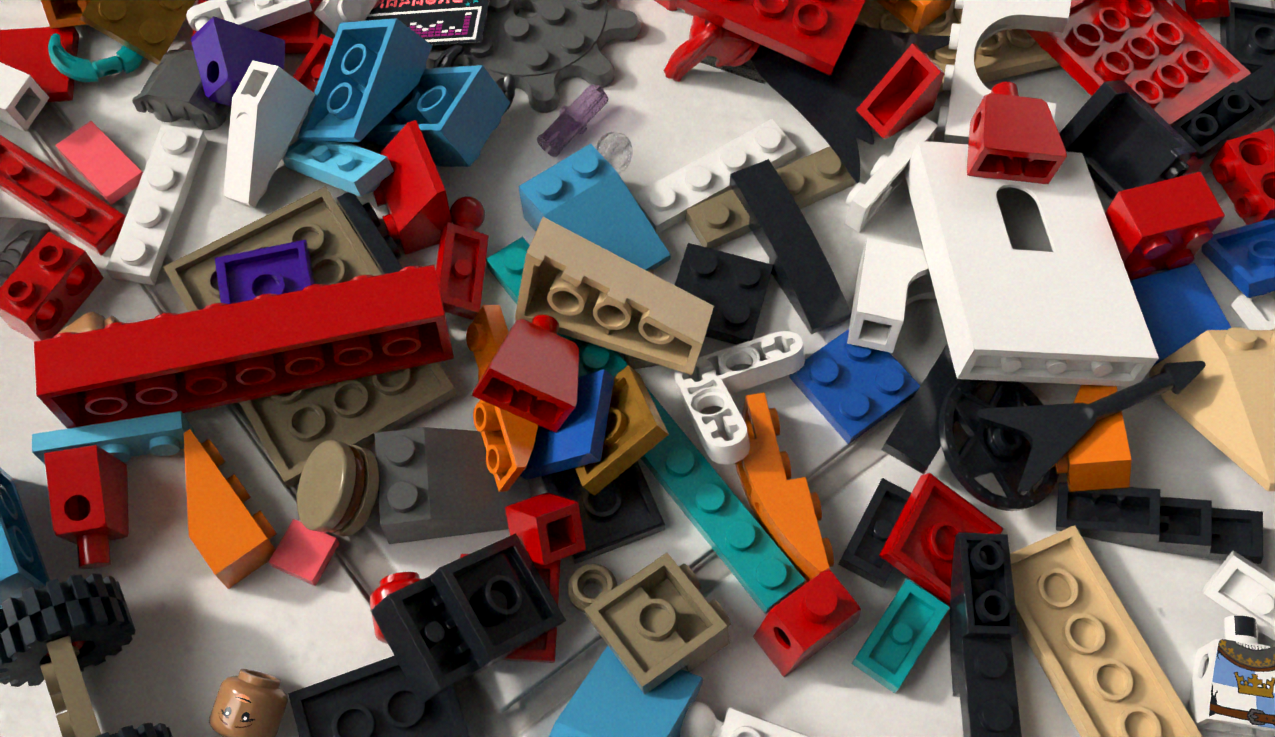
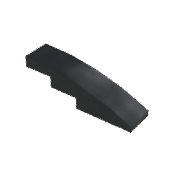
(791, 247)
(916, 434)
(1161, 524)

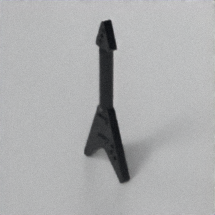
(1058, 427)

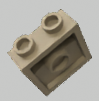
(660, 622)

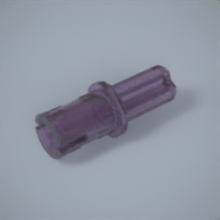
(573, 120)

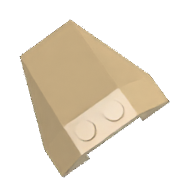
(1232, 396)

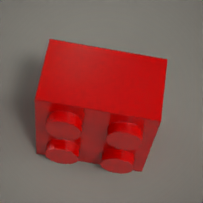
(1163, 223)

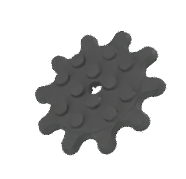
(549, 47)

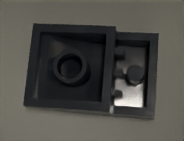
(467, 616)

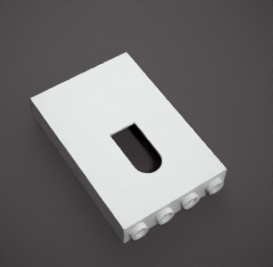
(1027, 311)

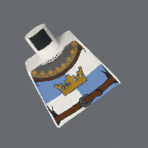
(1234, 683)

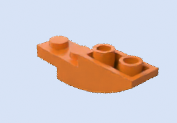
(505, 435)
(781, 505)

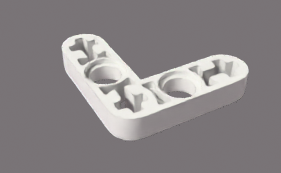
(782, 356)

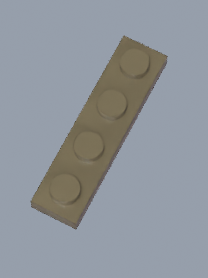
(806, 179)

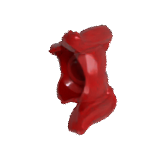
(709, 40)

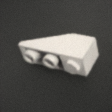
(262, 123)

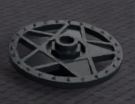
(989, 447)

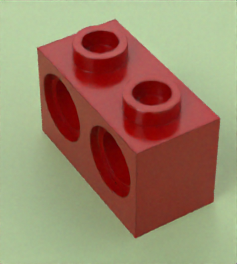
(1248, 174)
(48, 288)

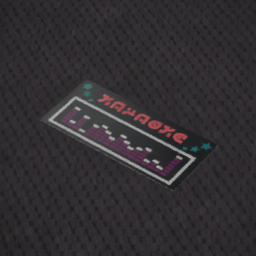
(437, 20)

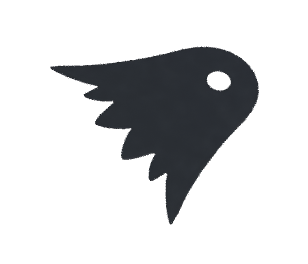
(832, 99)

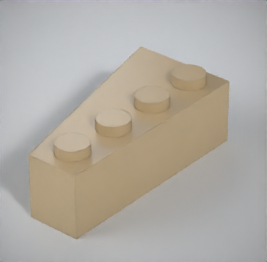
(610, 300)

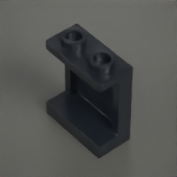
(1125, 140)

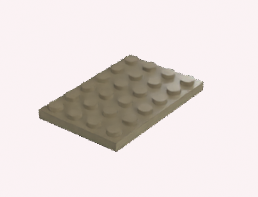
(340, 411)

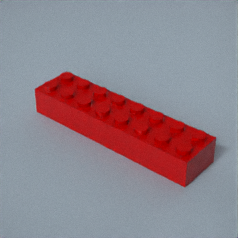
(245, 349)

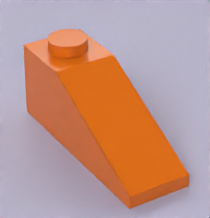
(1102, 454)

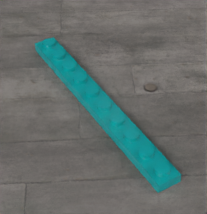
(685, 474)

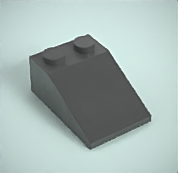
(439, 485)

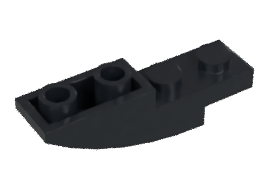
(1230, 112)
(981, 635)

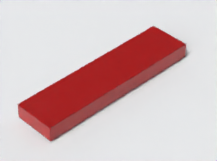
(58, 198)

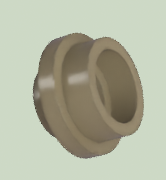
(589, 574)

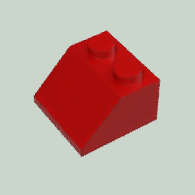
(412, 192)

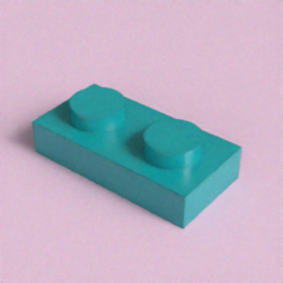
(900, 635)

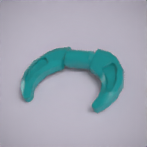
(83, 70)

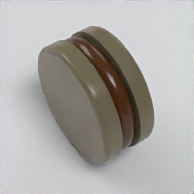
(337, 488)

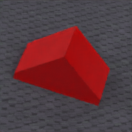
(903, 93)

